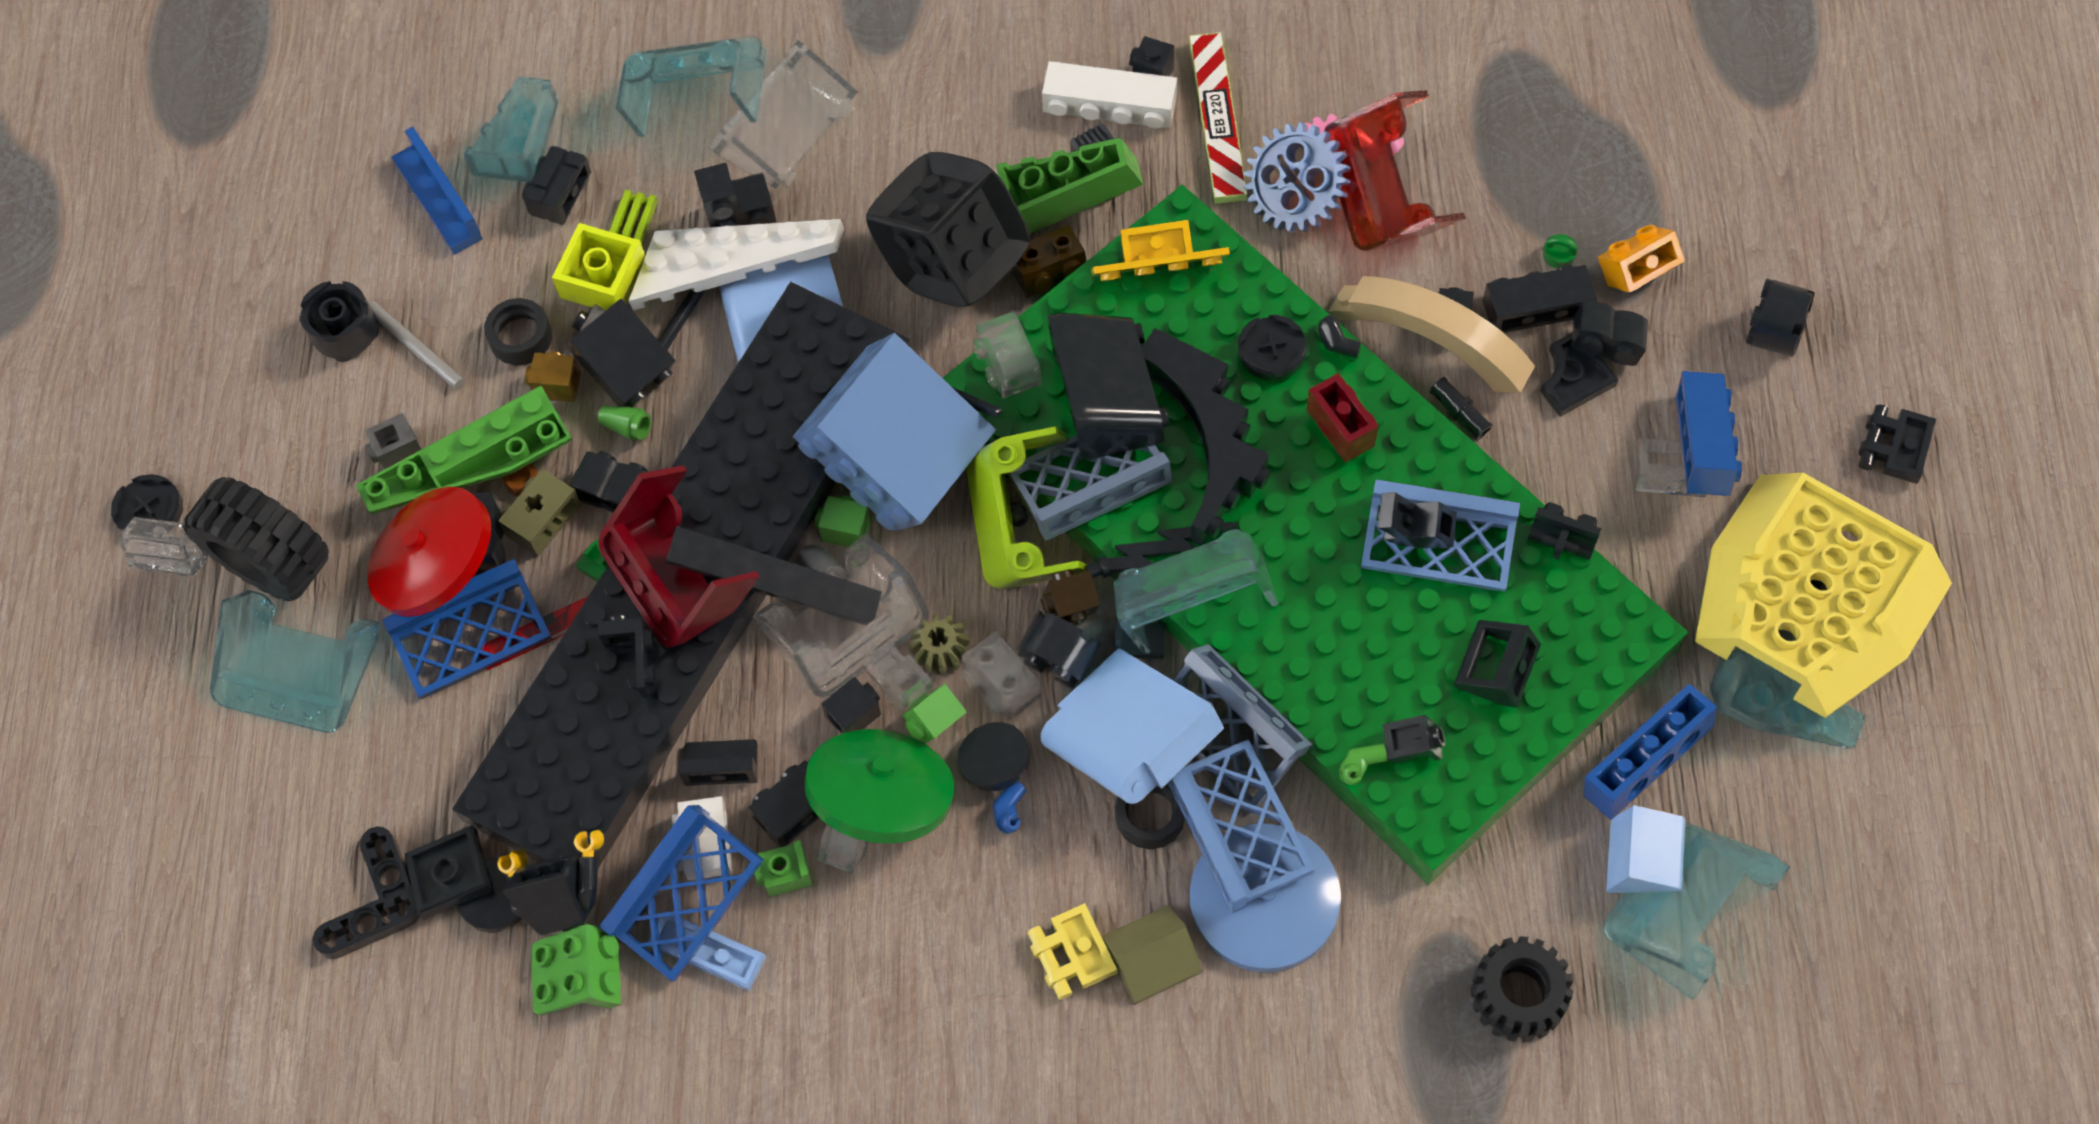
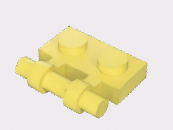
(1083, 947)

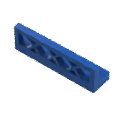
(436, 194)

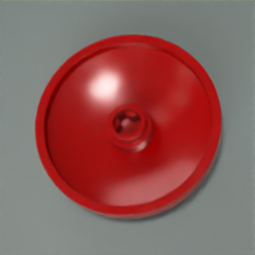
(429, 551)

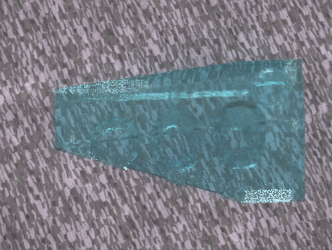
(1764, 702)

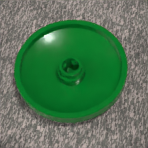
(879, 786)

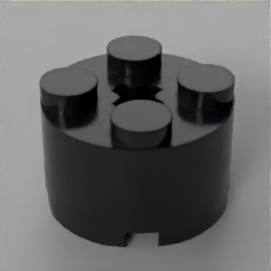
(1780, 317)
(338, 320)
(1058, 647)

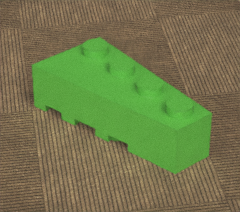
(1070, 182)

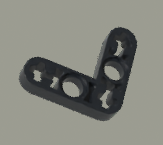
(388, 900)

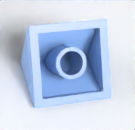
(1645, 851)

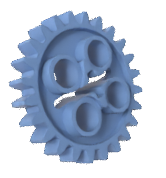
(1318, 157)

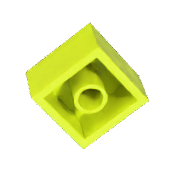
(598, 267)

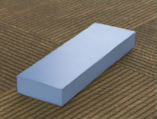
(716, 955)

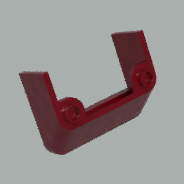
(635, 546)

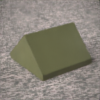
(1153, 953)

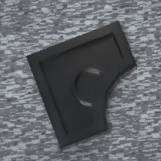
(1575, 377)

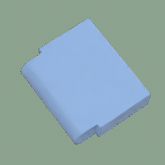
(753, 298)
(1130, 727)

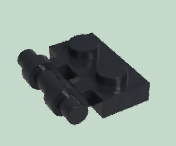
(1908, 445)

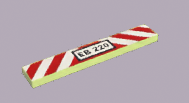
(1218, 118)

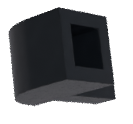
(1416, 523)

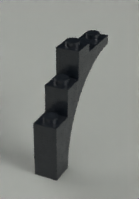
(1199, 388)

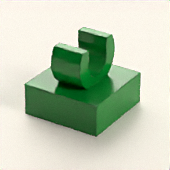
(592, 562)

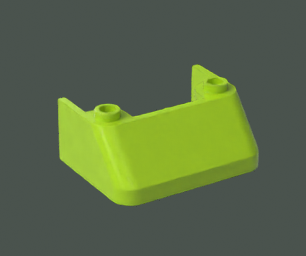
(1002, 559)

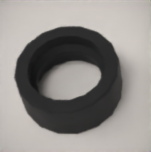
(507, 312)
(1148, 839)

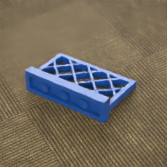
(477, 591)
(654, 875)

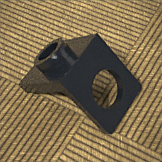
(1155, 636)

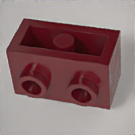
(1342, 417)

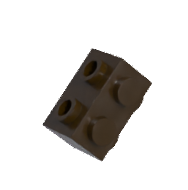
(1053, 260)
(1071, 596)

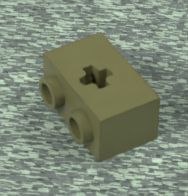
(539, 512)

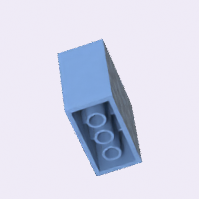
(894, 433)

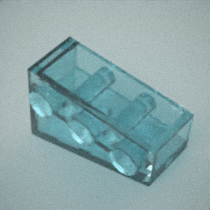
(516, 134)

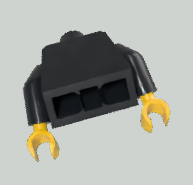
(556, 891)

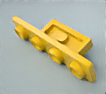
(1156, 247)

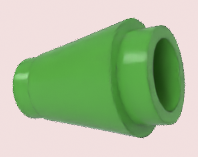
(626, 421)

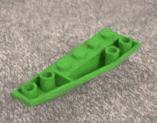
(474, 454)

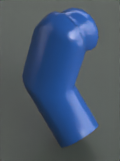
(1005, 810)

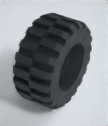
(256, 538)

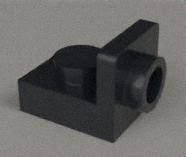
(1413, 739)

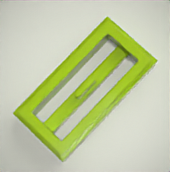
(638, 200)

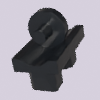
(1565, 533)

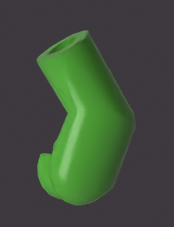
(1357, 761)

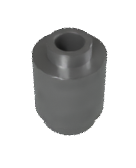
(820, 560)

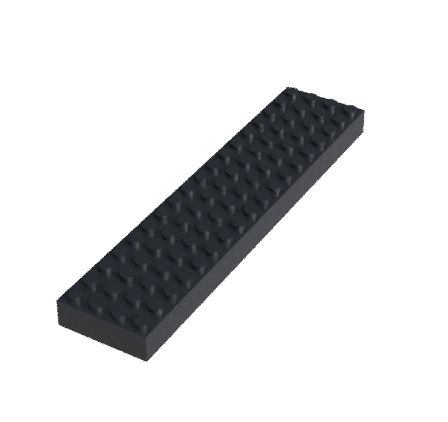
(583, 733)

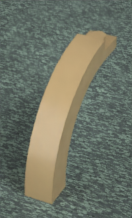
(1442, 321)

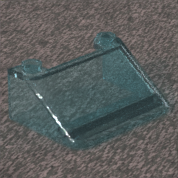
(287, 670)
(1666, 925)

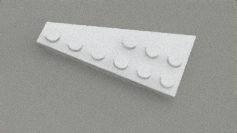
(725, 254)

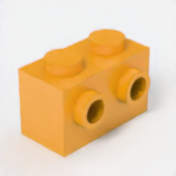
(1640, 258)

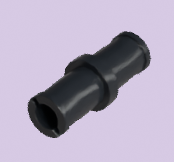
(1461, 408)

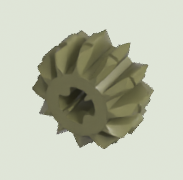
(937, 631)

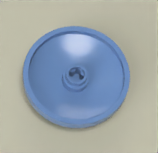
(1277, 927)

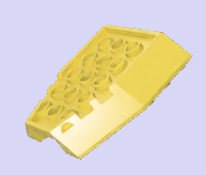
(1845, 636)

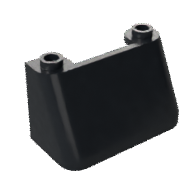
(1106, 383)

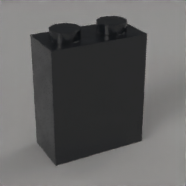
(622, 355)

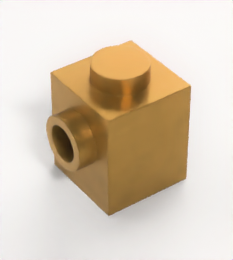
(556, 374)

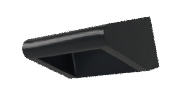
(1513, 668)

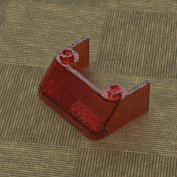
(1376, 198)

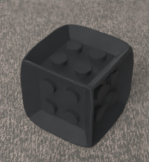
(948, 228)

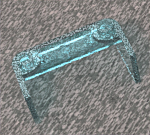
(739, 55)
(1188, 581)

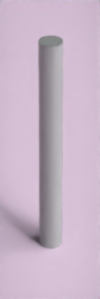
(417, 346)

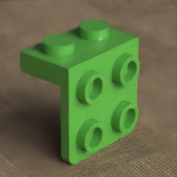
(575, 970)

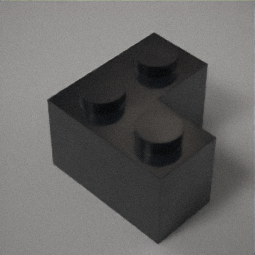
(734, 201)

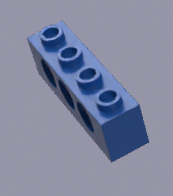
(1649, 751)

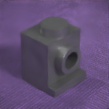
(391, 441)

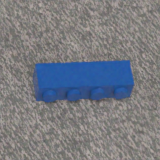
(1707, 434)

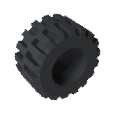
(1543, 968)

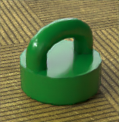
(1560, 251)

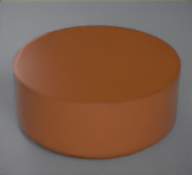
(516, 481)

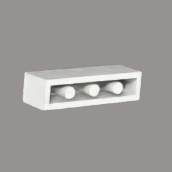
(1109, 95)

